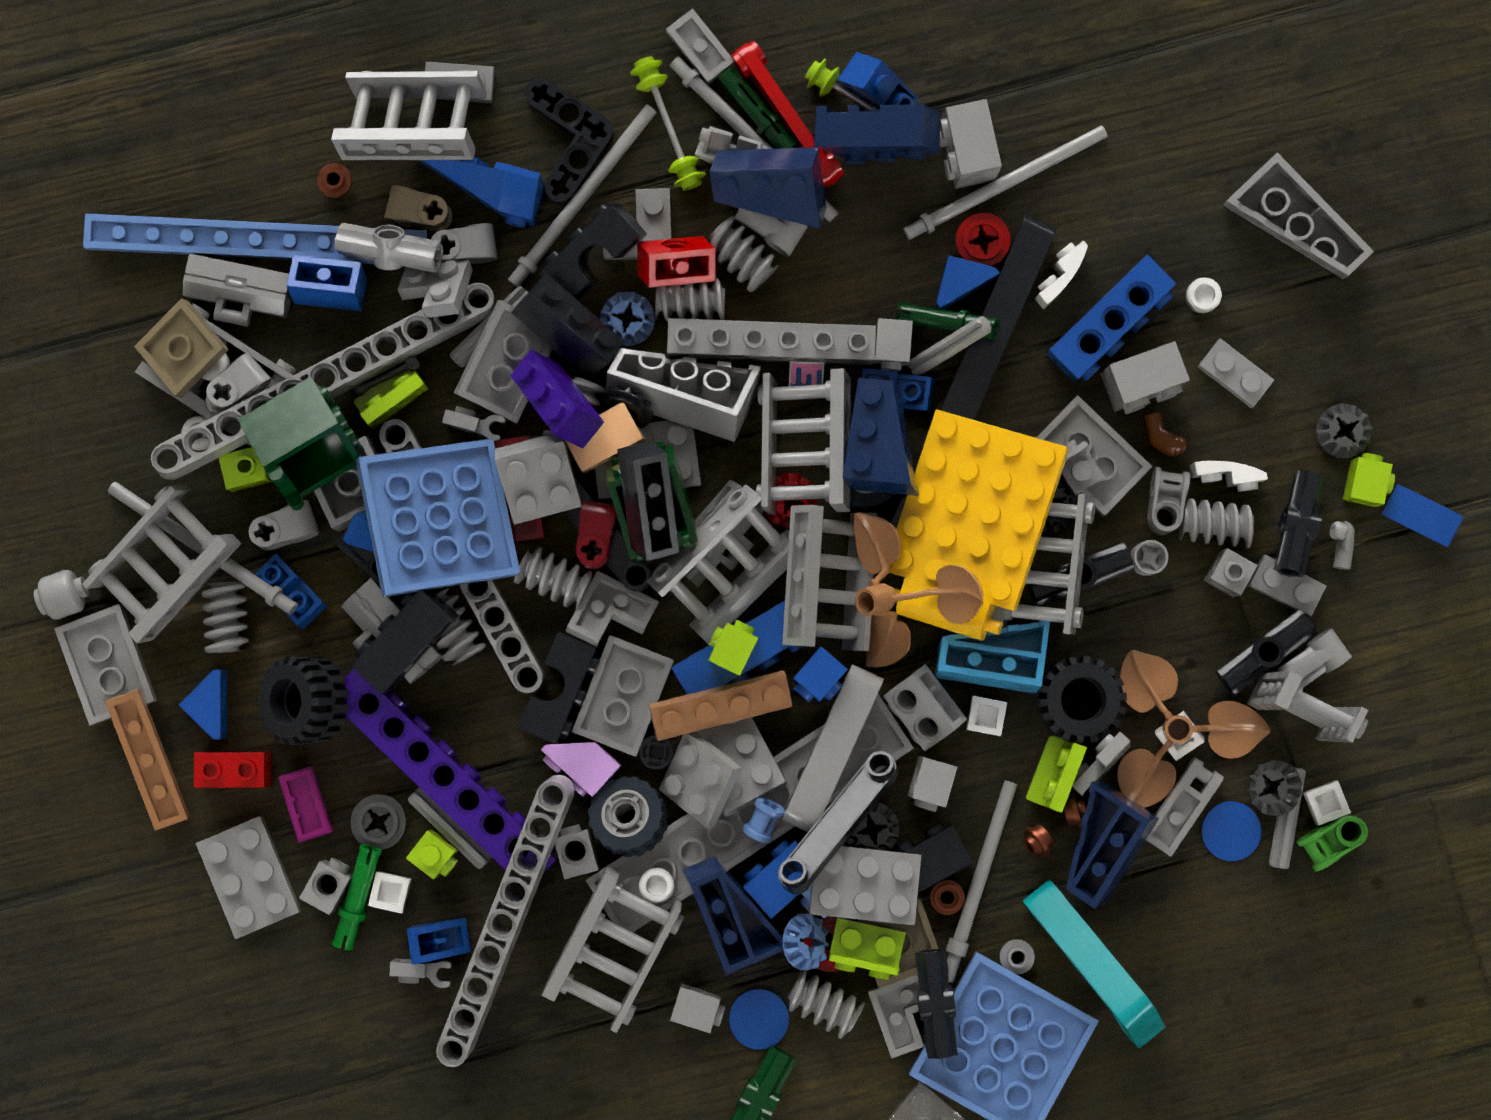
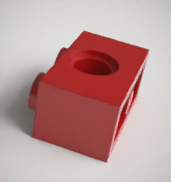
(676, 261)
(232, 769)

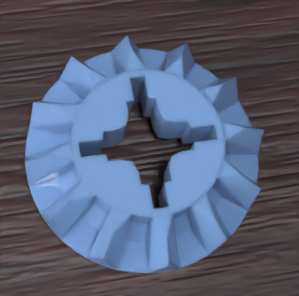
(641, 309)
(797, 952)

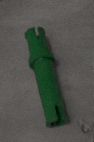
(755, 108)
(942, 319)

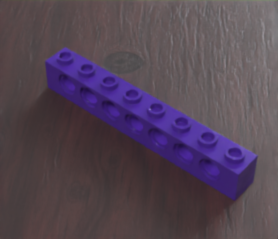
(424, 773)

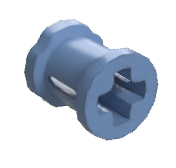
(763, 819)

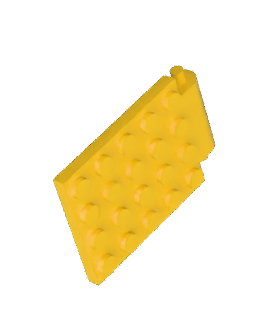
(978, 509)

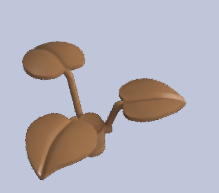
(890, 638)
(1148, 682)

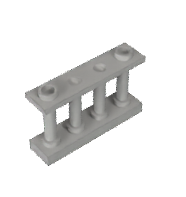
(416, 142)
(281, 372)
(836, 424)
(193, 572)
(803, 582)
(747, 587)
(1072, 615)
(1283, 692)
(593, 920)

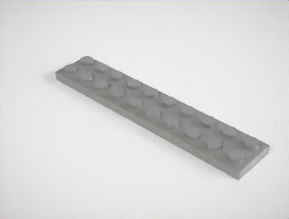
(690, 842)

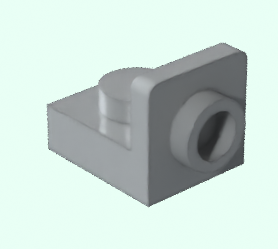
(1080, 468)

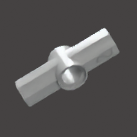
(389, 247)

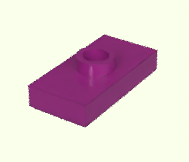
(305, 804)

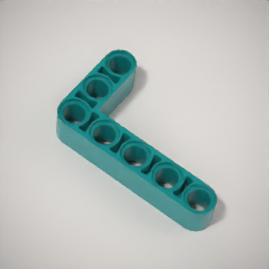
(1095, 963)

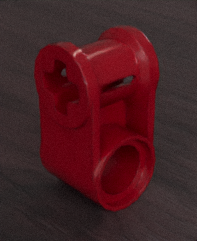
(595, 527)

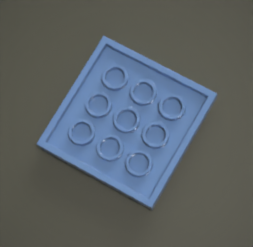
(437, 517)
(1010, 1045)

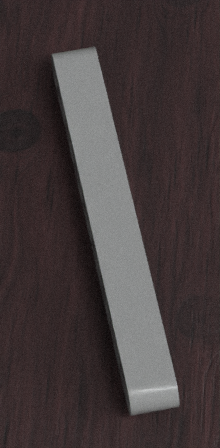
(483, 604)
(493, 932)

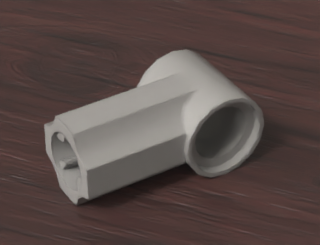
(777, 233)
(1321, 656)

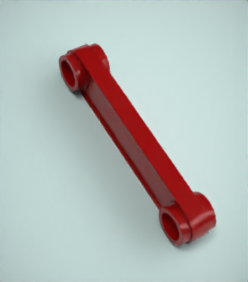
(750, 62)

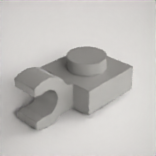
(465, 420)
(411, 973)

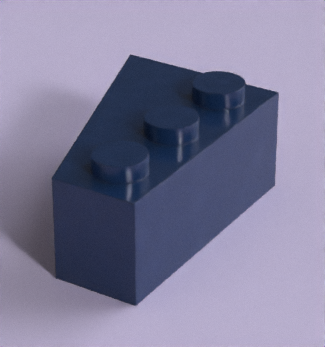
(878, 441)

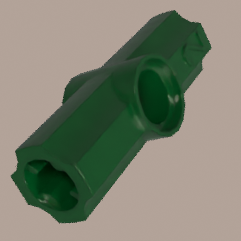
(763, 1090)

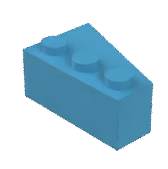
(1001, 661)

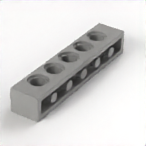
(771, 341)

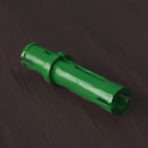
(352, 911)

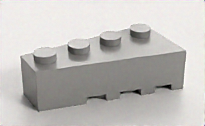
(1298, 216)
(687, 391)

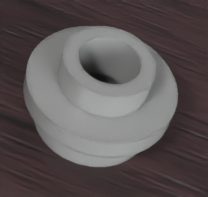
(1017, 945)

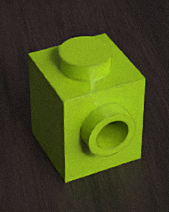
(243, 470)
(1369, 480)
(732, 646)
(433, 855)

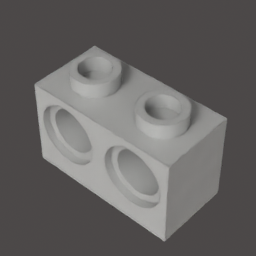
(930, 702)
(931, 783)

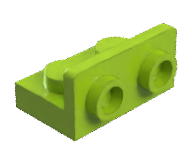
(389, 397)
(1055, 773)
(866, 947)

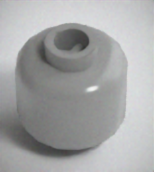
(60, 594)

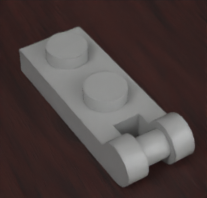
(1183, 807)

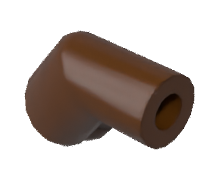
(1162, 439)

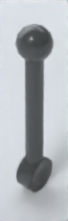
(410, 364)

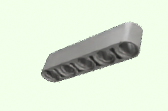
(832, 748)

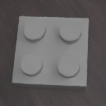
(700, 779)

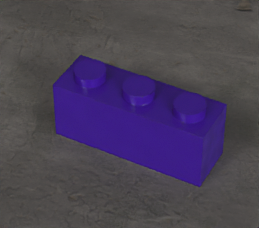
(557, 399)

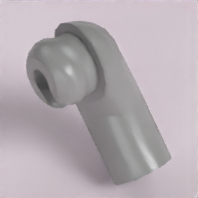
(1344, 534)

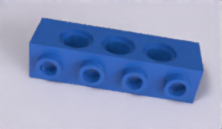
(1144, 277)

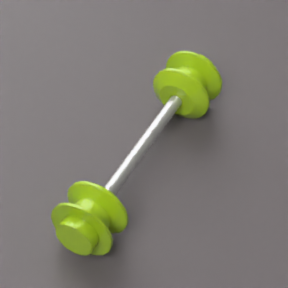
(650, 81)
(827, 81)

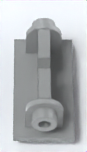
(717, 140)

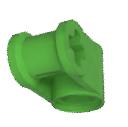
(1331, 842)

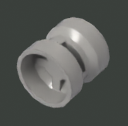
(1154, 555)

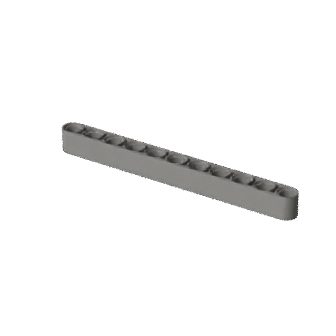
(334, 365)

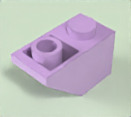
(585, 763)

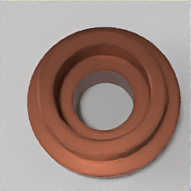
(342, 187)
(1075, 809)
(1038, 841)
(958, 897)

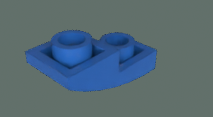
(914, 390)
(1422, 515)
(279, 573)

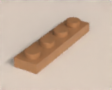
(720, 705)
(147, 759)

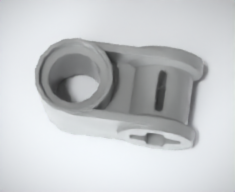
(469, 242)
(239, 381)
(1167, 493)
(289, 527)

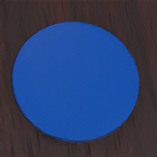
(1231, 831)
(759, 1019)

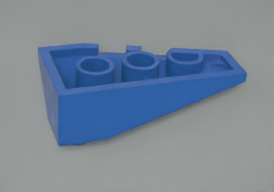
(503, 189)

